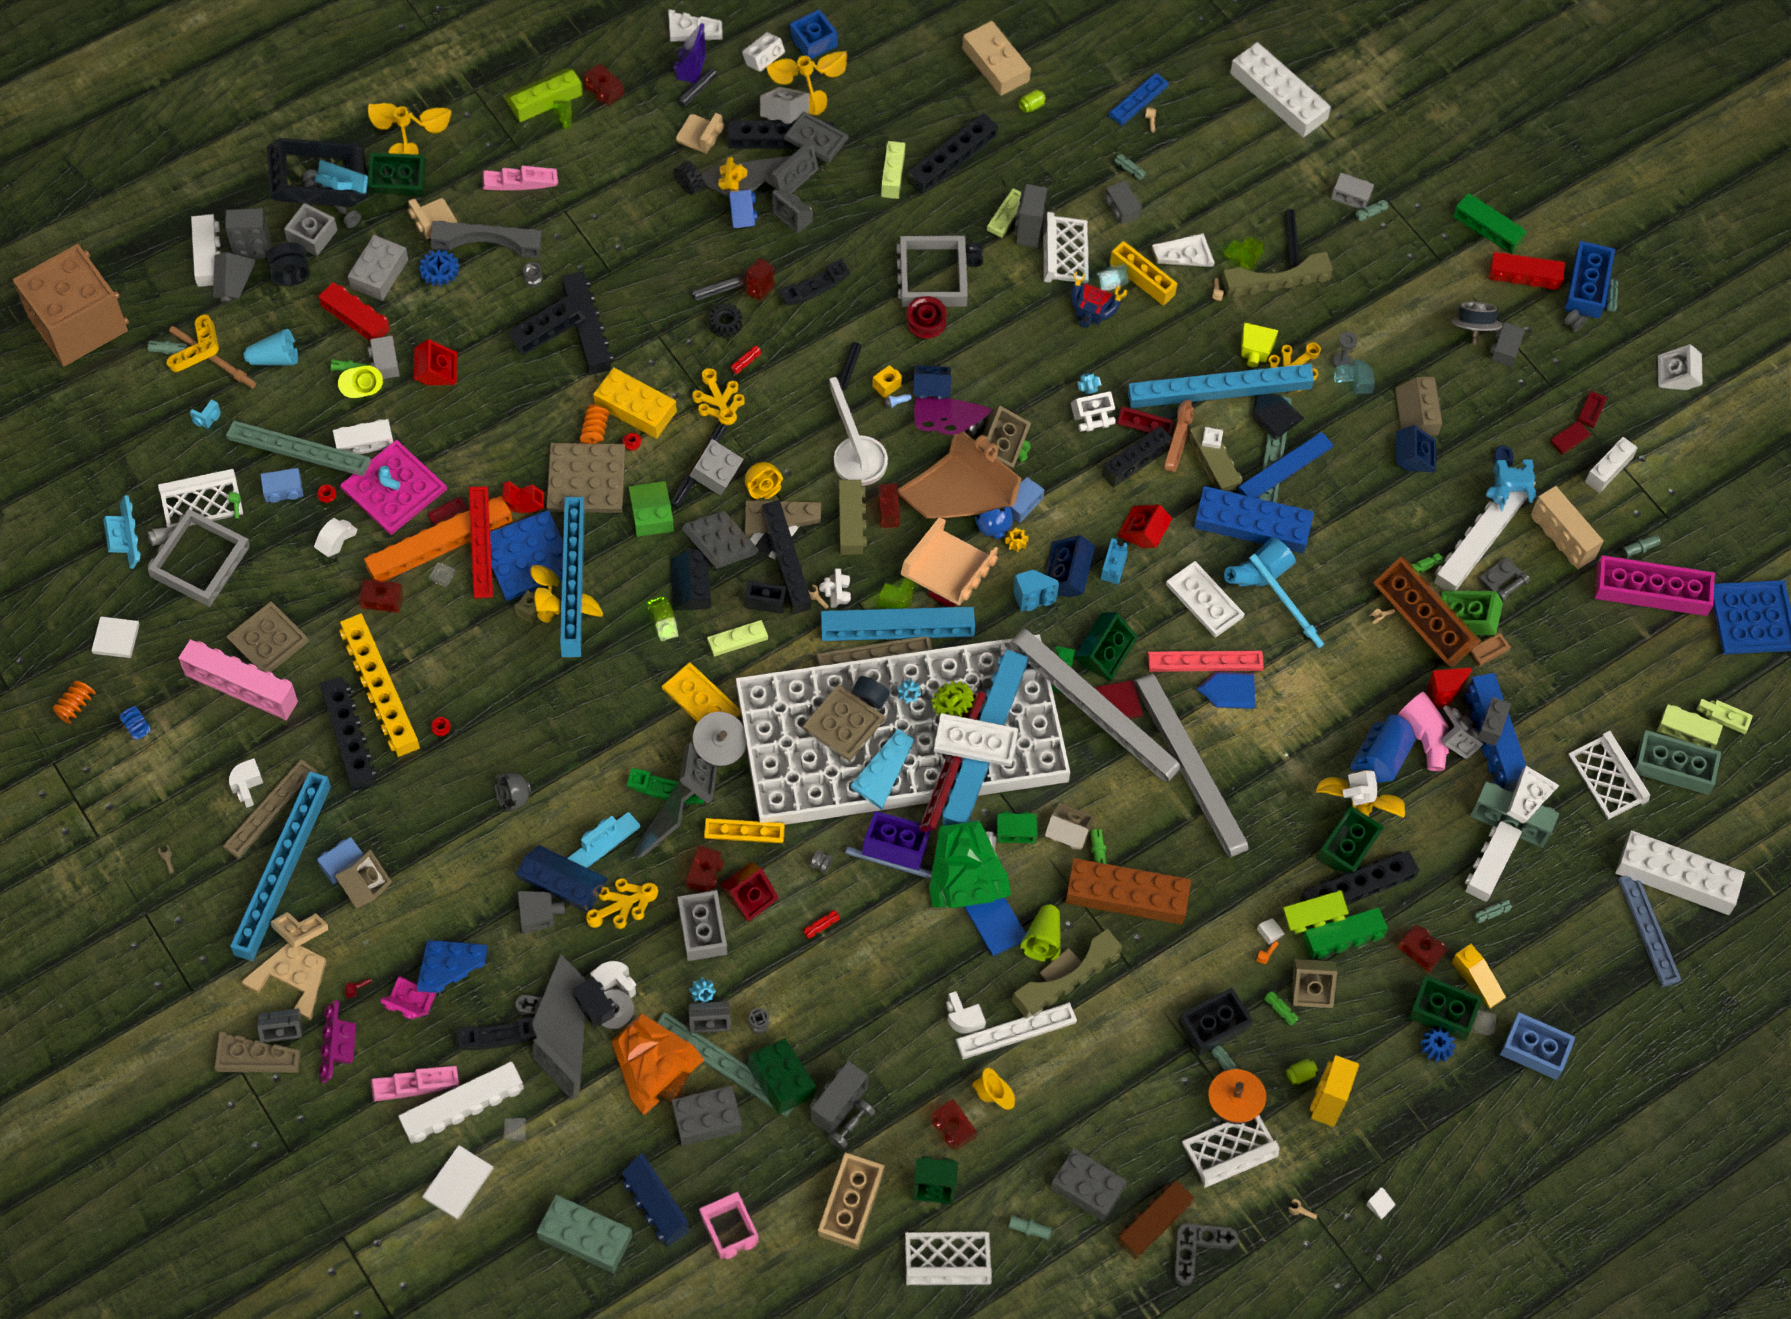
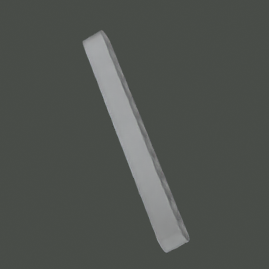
(1095, 705)
(1191, 765)

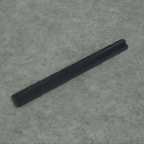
(688, 481)

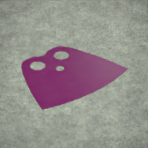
(958, 413)

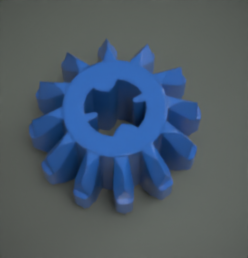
(135, 723)
(1430, 1044)

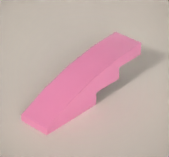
(521, 179)
(413, 1084)

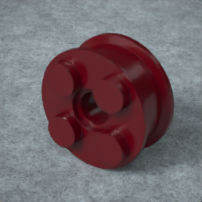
(926, 327)

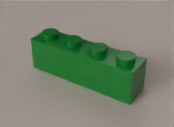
(1489, 223)
(1346, 933)

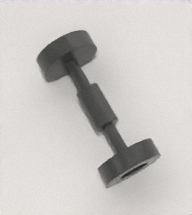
(352, 218)
(1347, 342)
(838, 1140)

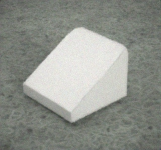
(1270, 931)
(1380, 1203)

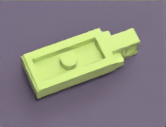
(1725, 715)

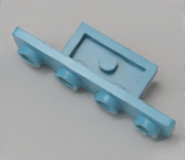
(340, 178)
(121, 533)
(604, 838)

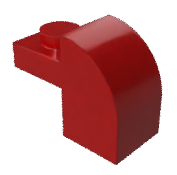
(523, 500)

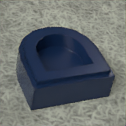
(1504, 453)

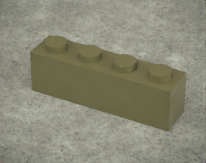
(1215, 461)
(851, 517)

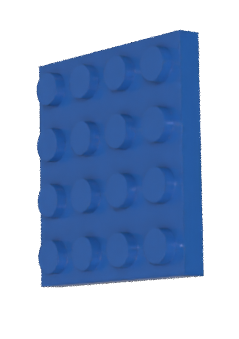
(521, 546)
(1753, 617)

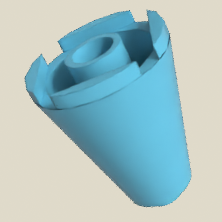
(273, 350)

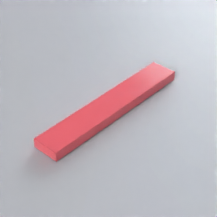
(1205, 661)

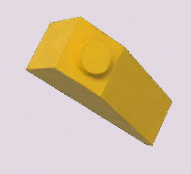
(1478, 975)

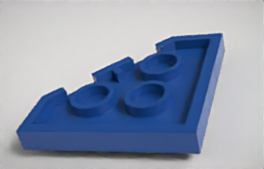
(448, 963)

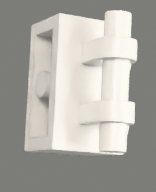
(1093, 406)

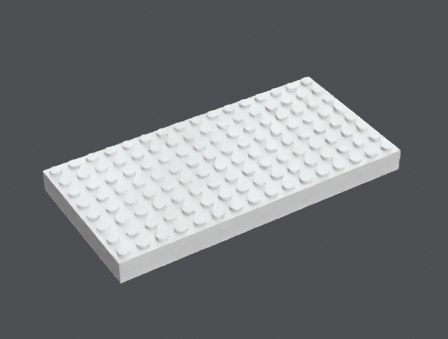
(807, 781)

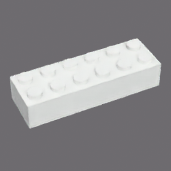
(1280, 89)
(1680, 872)

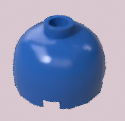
(995, 522)

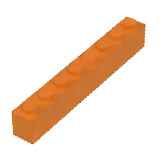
(432, 542)

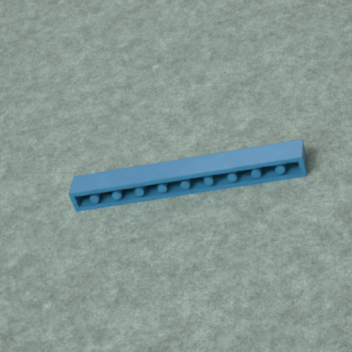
(1220, 386)
(572, 577)
(995, 711)
(280, 866)

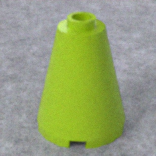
(1043, 935)

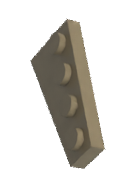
(796, 515)
(244, 1055)

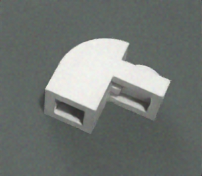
(333, 535)
(243, 777)
(1362, 788)
(613, 974)
(964, 1020)

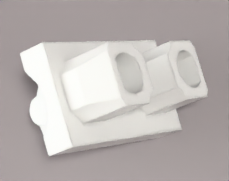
(833, 588)

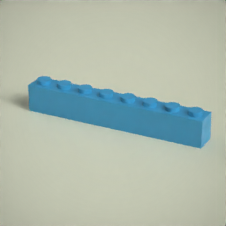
(897, 623)

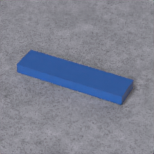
(1138, 99)

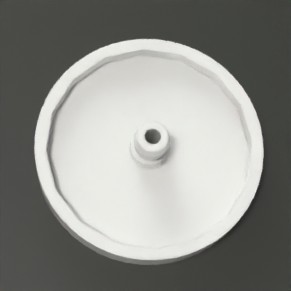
(847, 464)

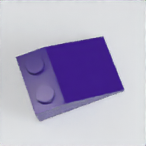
(692, 56)

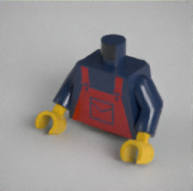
(1093, 303)

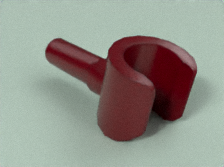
(350, 988)

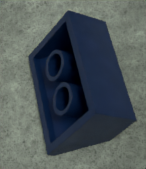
(1070, 564)

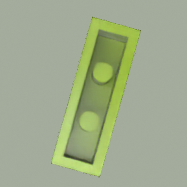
(1315, 912)

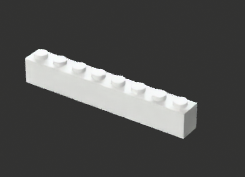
(1477, 542)

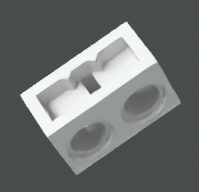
(763, 51)

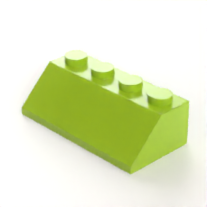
(541, 94)

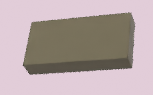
(1060, 967)

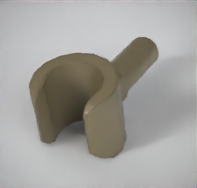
(166, 857)

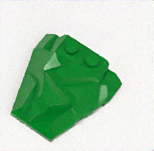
(966, 868)

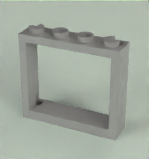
(933, 242)
(209, 595)

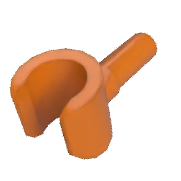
(1263, 957)

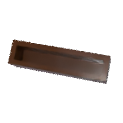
(1155, 1219)

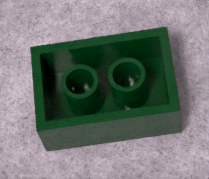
(397, 174)
(1445, 1007)
(781, 1076)
(935, 1180)

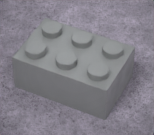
(378, 267)
(702, 925)

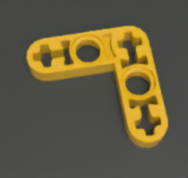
(204, 348)

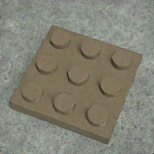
(268, 638)
(844, 723)

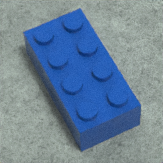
(1590, 279)

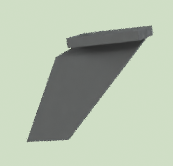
(560, 1029)

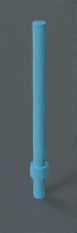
(1309, 630)

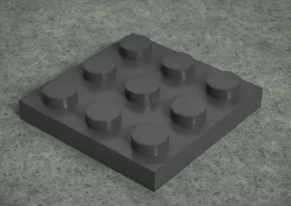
(720, 539)

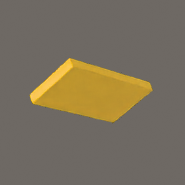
(698, 694)

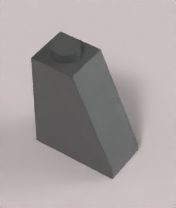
(230, 275)

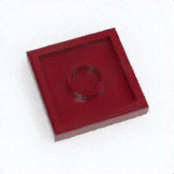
(1123, 697)

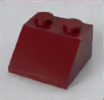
(749, 891)

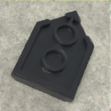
(1275, 414)

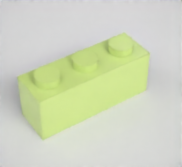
(893, 169)
(1689, 727)

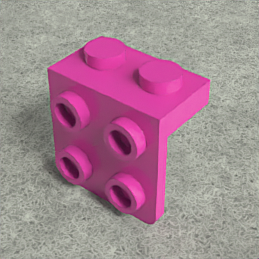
(408, 999)

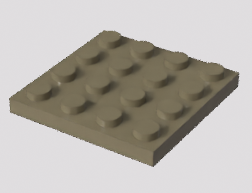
(587, 472)

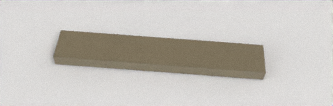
(875, 651)
(268, 810)

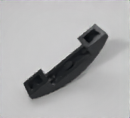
(816, 285)
(496, 1036)

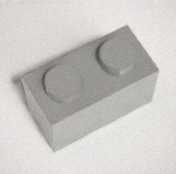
(1352, 191)
(384, 356)

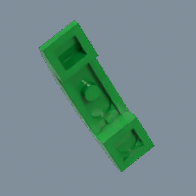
(656, 786)

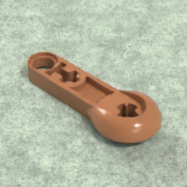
(1185, 416)

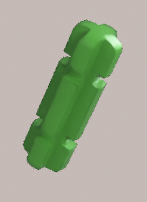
(1428, 563)
(1281, 1008)

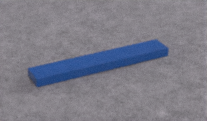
(1286, 466)

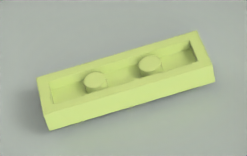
(1005, 215)
(737, 638)

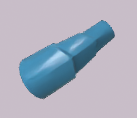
(1272, 554)

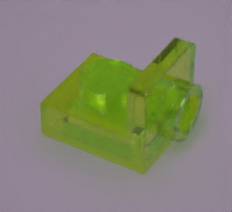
(565, 110)

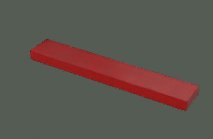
(480, 542)

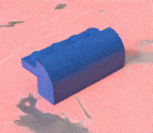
(1385, 748)

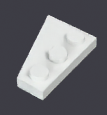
(684, 25)
(1184, 251)
(1530, 794)

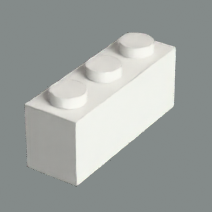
(364, 437)
(1611, 464)

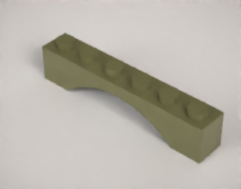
(1242, 281)
(1035, 995)

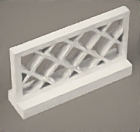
(1050, 248)
(196, 484)
(1625, 771)
(1235, 1164)
(948, 1275)

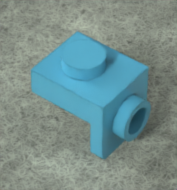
(208, 415)

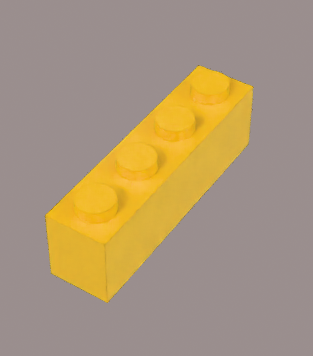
(1144, 273)

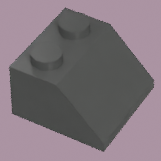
(791, 210)

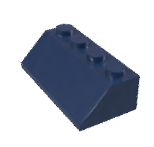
(561, 878)
(655, 1201)

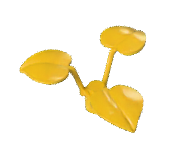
(785, 70)
(385, 114)
(548, 604)
(1385, 802)

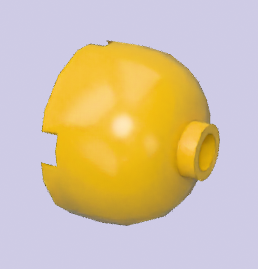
(763, 480)

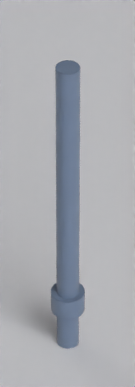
(858, 853)

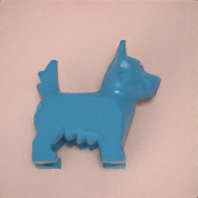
(1511, 480)

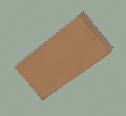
(1489, 649)

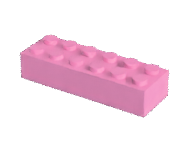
(238, 679)

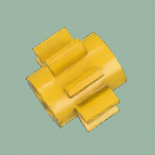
(1016, 539)

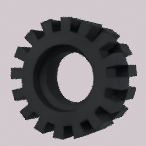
(689, 177)
(725, 311)

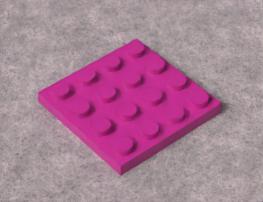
(390, 506)

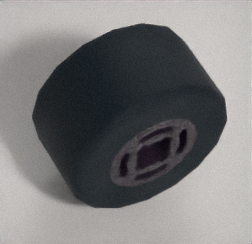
(870, 692)

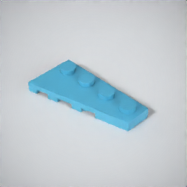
(880, 774)

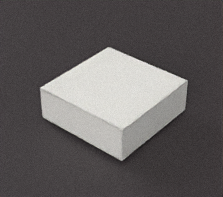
(1212, 437)

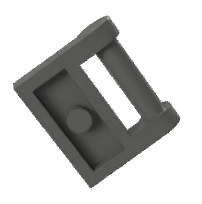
(1501, 574)

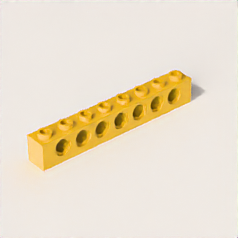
(407, 740)

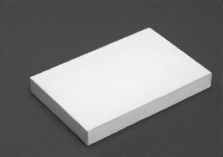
(458, 1182)

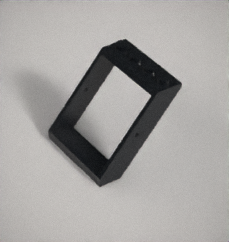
(353, 158)

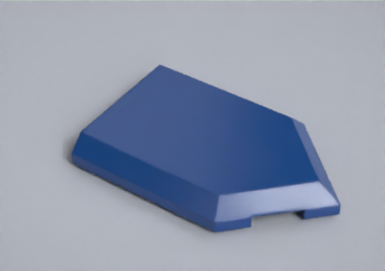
(1230, 690)

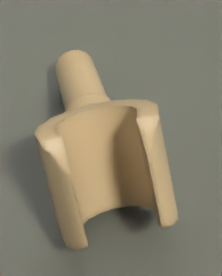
(1150, 113)
(1217, 294)
(815, 596)
(1379, 615)
(1301, 1210)

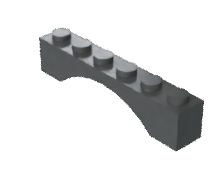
(450, 235)

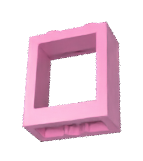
(720, 1207)

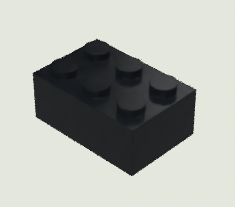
(1215, 1021)

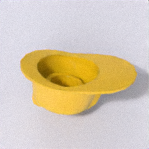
(994, 1089)

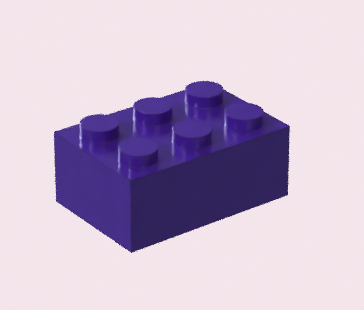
(896, 841)

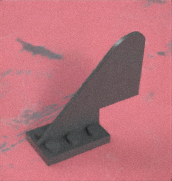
(779, 172)
(695, 777)

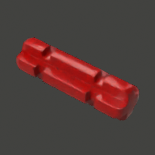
(745, 359)
(821, 924)

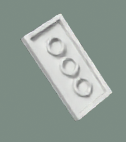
(1205, 599)
(976, 740)

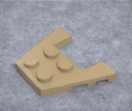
(296, 968)

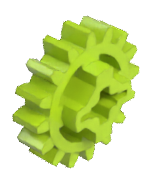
(953, 699)

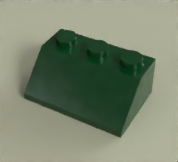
(1106, 645)
(1350, 841)

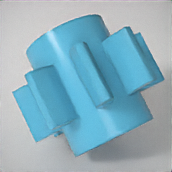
(1089, 383)
(909, 696)
(702, 990)

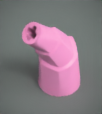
(1429, 728)

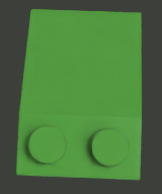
(651, 508)
(1477, 609)

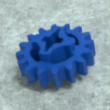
(448, 268)

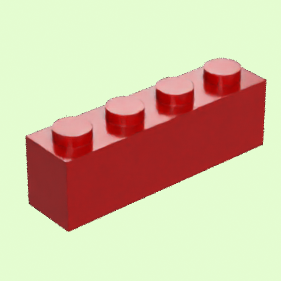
(1526, 270)
(353, 312)

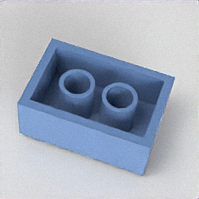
(1537, 1046)

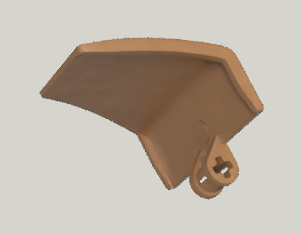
(963, 481)

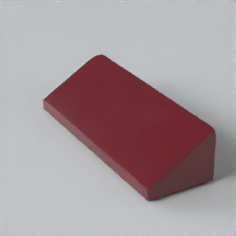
(1143, 421)

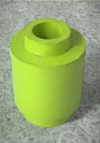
(1032, 101)
(1301, 1071)

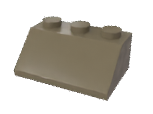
(1419, 405)
(1008, 433)

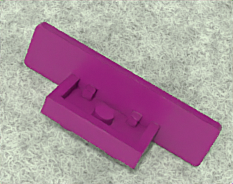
(338, 1041)

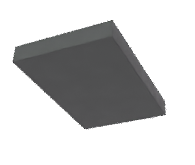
(825, 138)

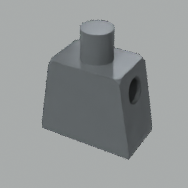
(538, 910)

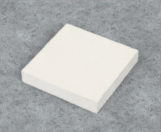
(115, 637)

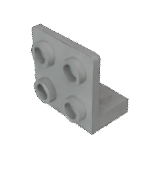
(1463, 736)

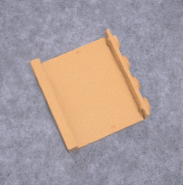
(947, 564)

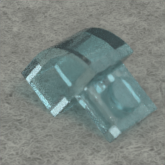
(1113, 277)
(1359, 373)

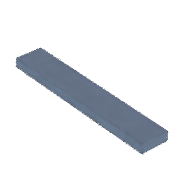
(1650, 931)

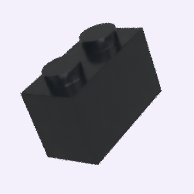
(765, 597)
(594, 1002)

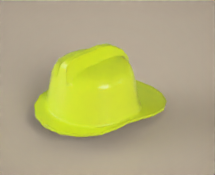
(360, 381)

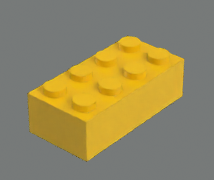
(635, 403)
(1333, 1090)

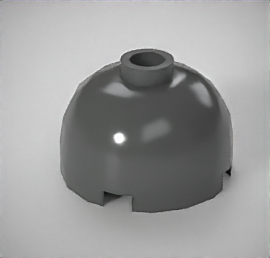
(512, 790)

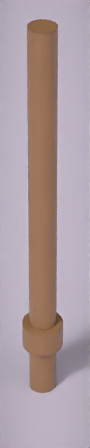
(239, 375)

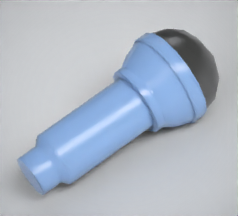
(891, 401)

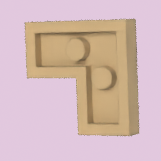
(298, 932)

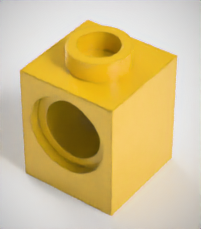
(882, 386)

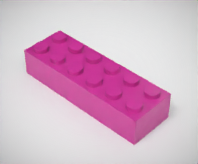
(1654, 585)

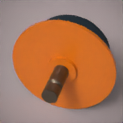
(1237, 1096)

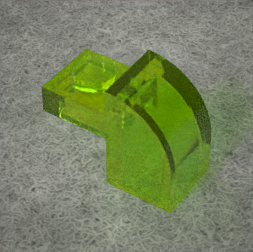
(1246, 252)
(897, 598)
(663, 617)

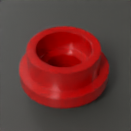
(632, 446)
(326, 489)
(440, 721)

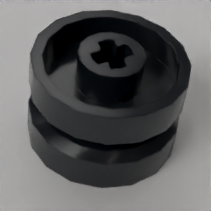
(288, 264)

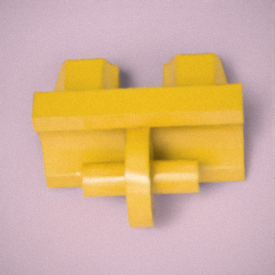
(732, 175)

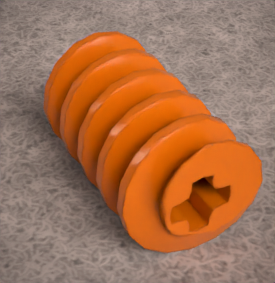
(594, 425)
(72, 701)

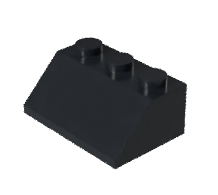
(690, 581)

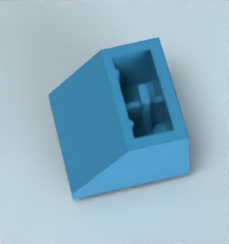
(1034, 590)

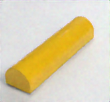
(744, 830)

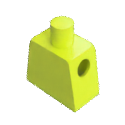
(1257, 343)

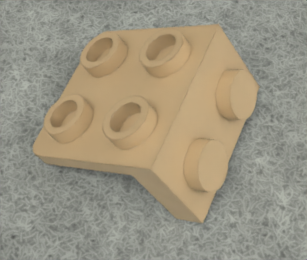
(700, 133)
(425, 215)

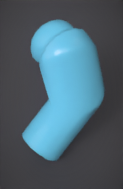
(386, 480)

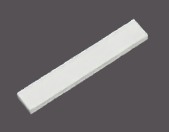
(849, 424)
(1015, 1031)

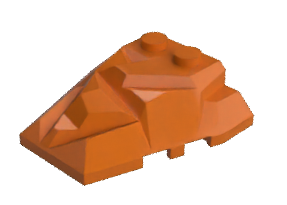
(652, 1059)

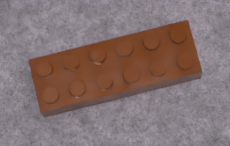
(1427, 611)
(1128, 891)

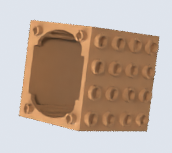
(71, 304)

